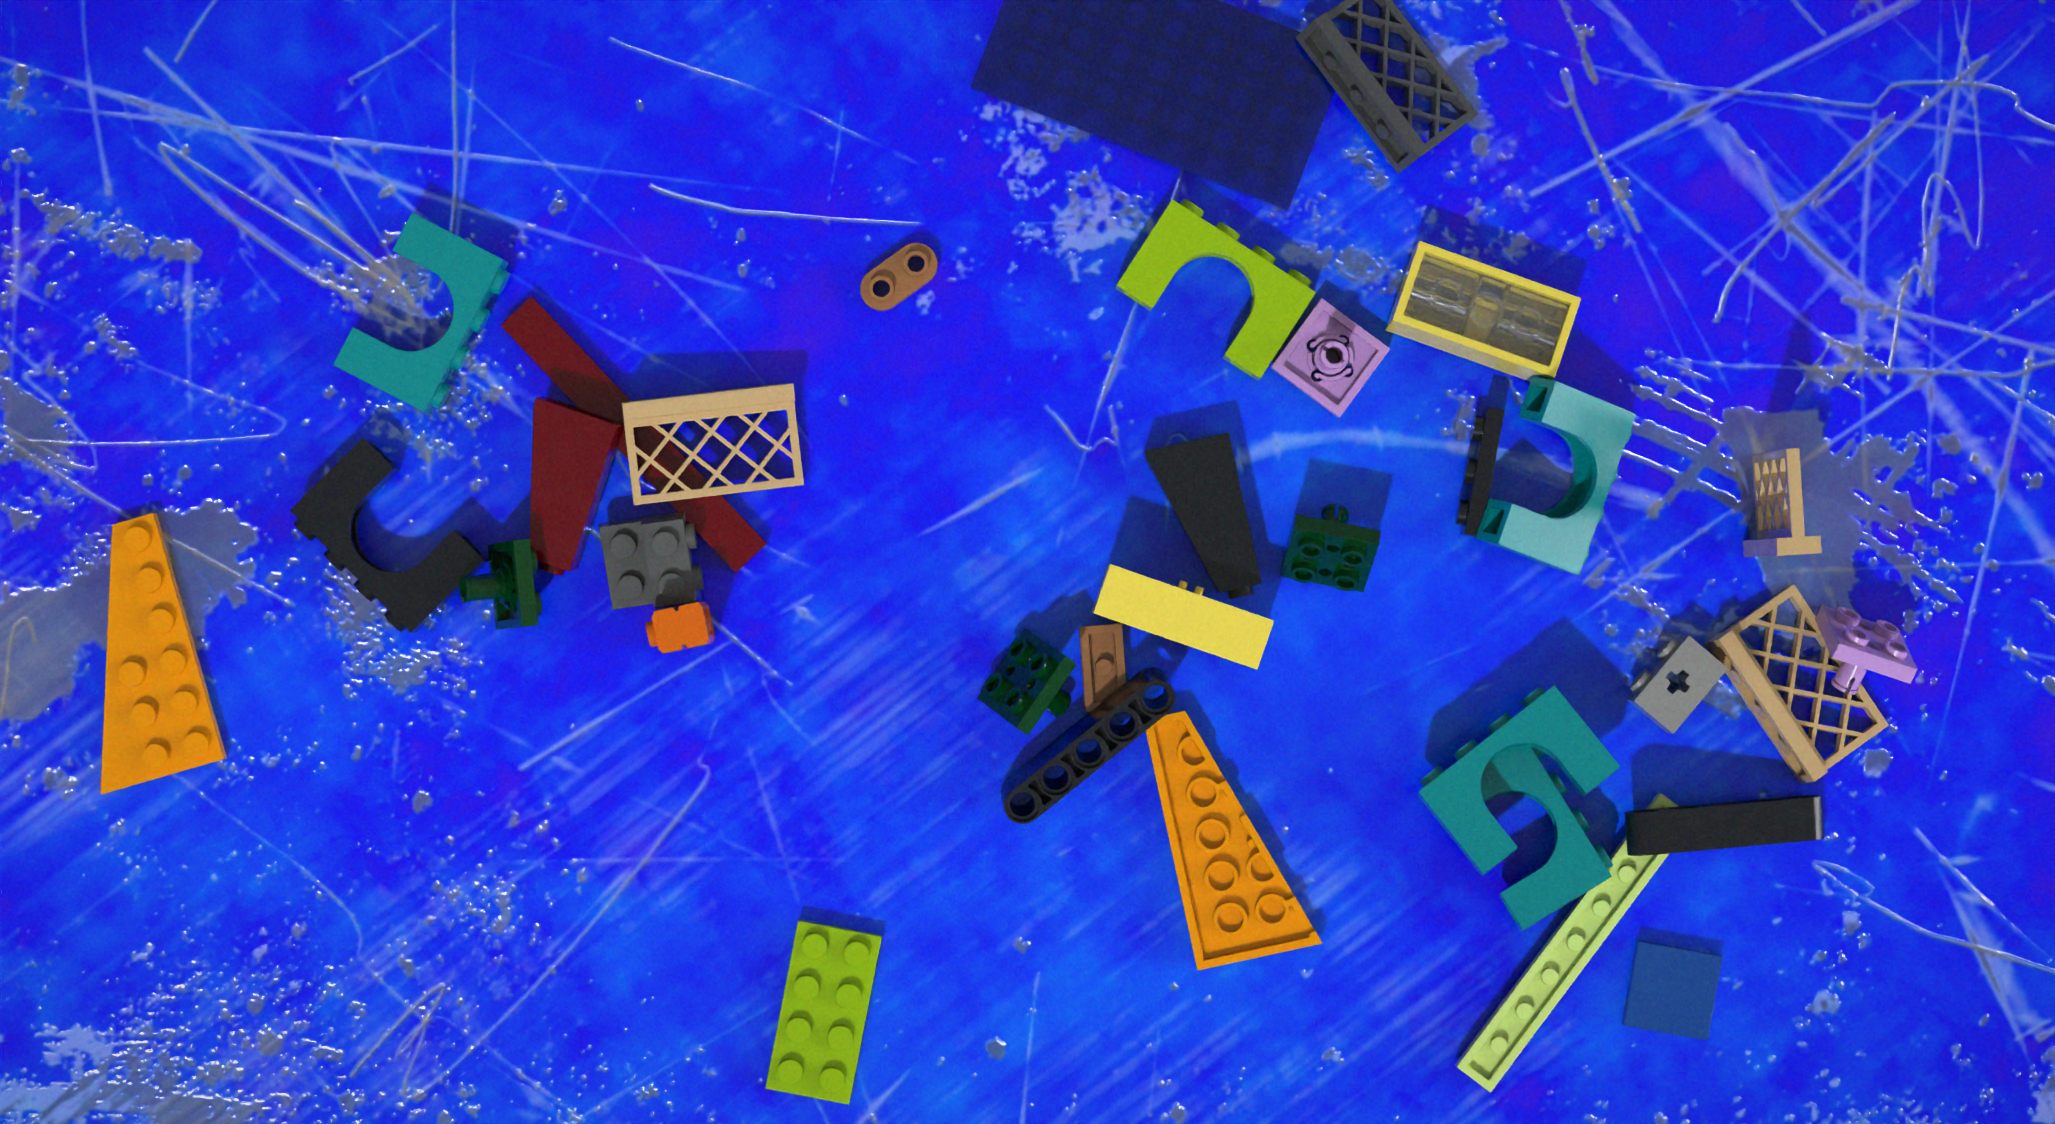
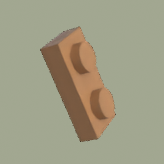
(1101, 662)

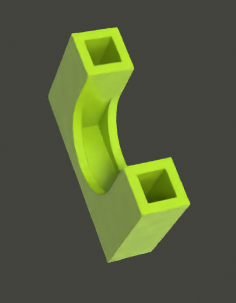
(1276, 295)

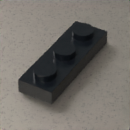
(1479, 470)

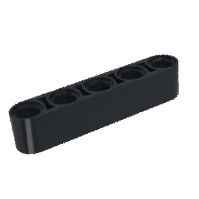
(1079, 764)
(1724, 825)

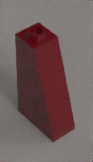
(568, 477)

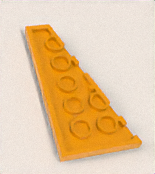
(154, 684)
(1225, 875)

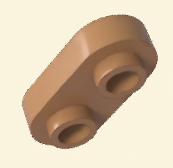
(899, 277)

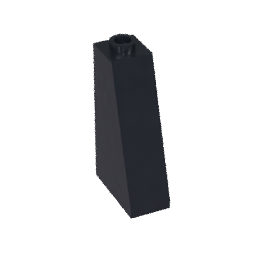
(1208, 502)

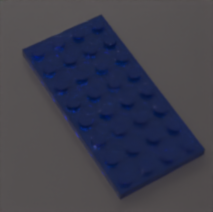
(1167, 81)

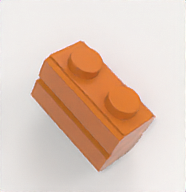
(681, 627)

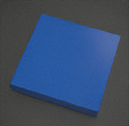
(1672, 990)

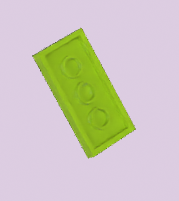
(823, 1011)

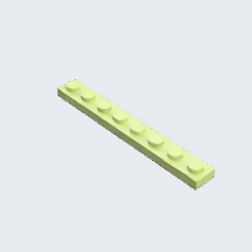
(1558, 964)

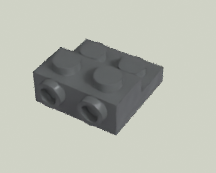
(651, 561)

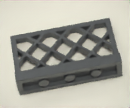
(1366, 90)

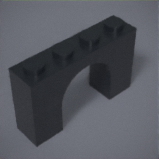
(332, 516)

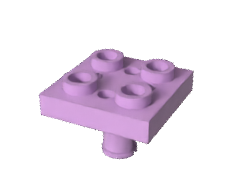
(1330, 358)
(1863, 647)

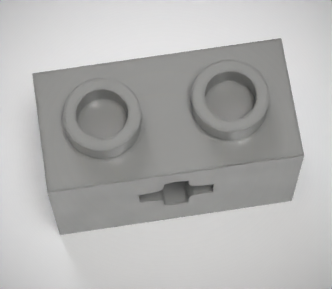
(1672, 706)

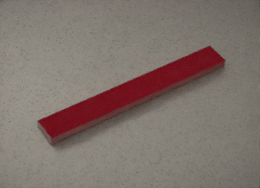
(594, 391)

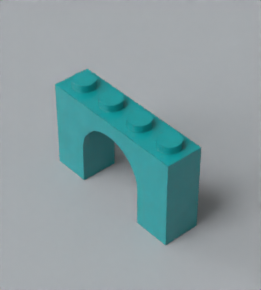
(423, 375)
(1596, 438)
(1545, 725)
(1574, 863)

